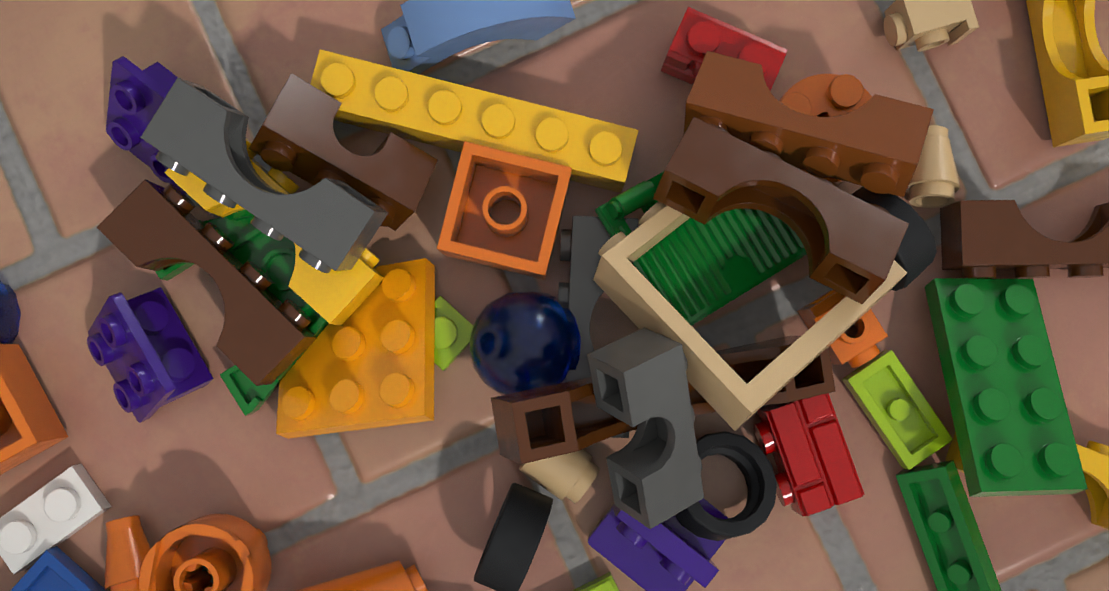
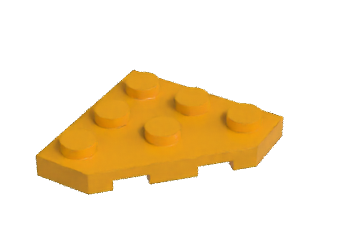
(372, 366)

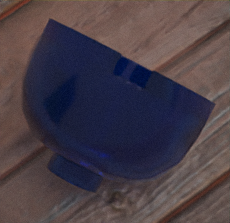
(524, 342)

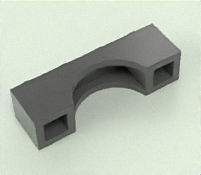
(208, 138)
(581, 293)

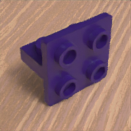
(131, 106)
(146, 352)
(660, 556)

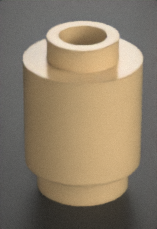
(564, 475)

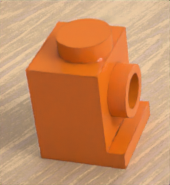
(845, 349)

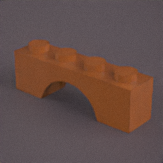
(867, 147)

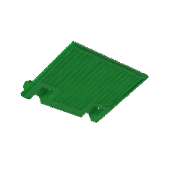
(707, 263)

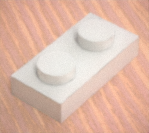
(49, 517)

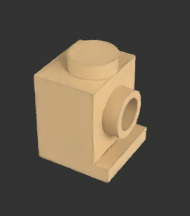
(928, 23)

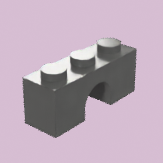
(647, 386)

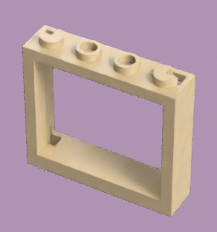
(706, 369)

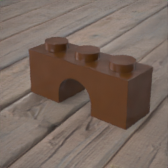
(302, 140)

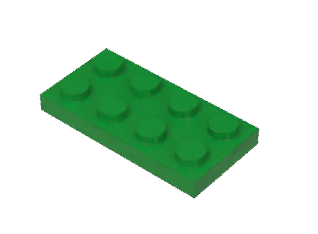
(1003, 388)

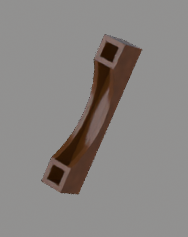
(566, 418)

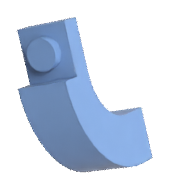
(441, 28)

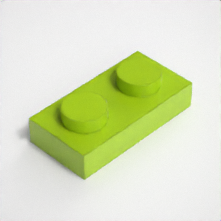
(897, 409)

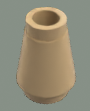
(936, 173)

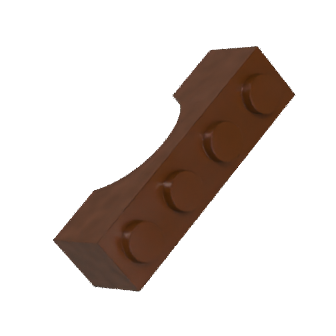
(995, 235)
(844, 237)
(258, 329)

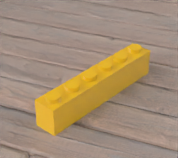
(453, 113)

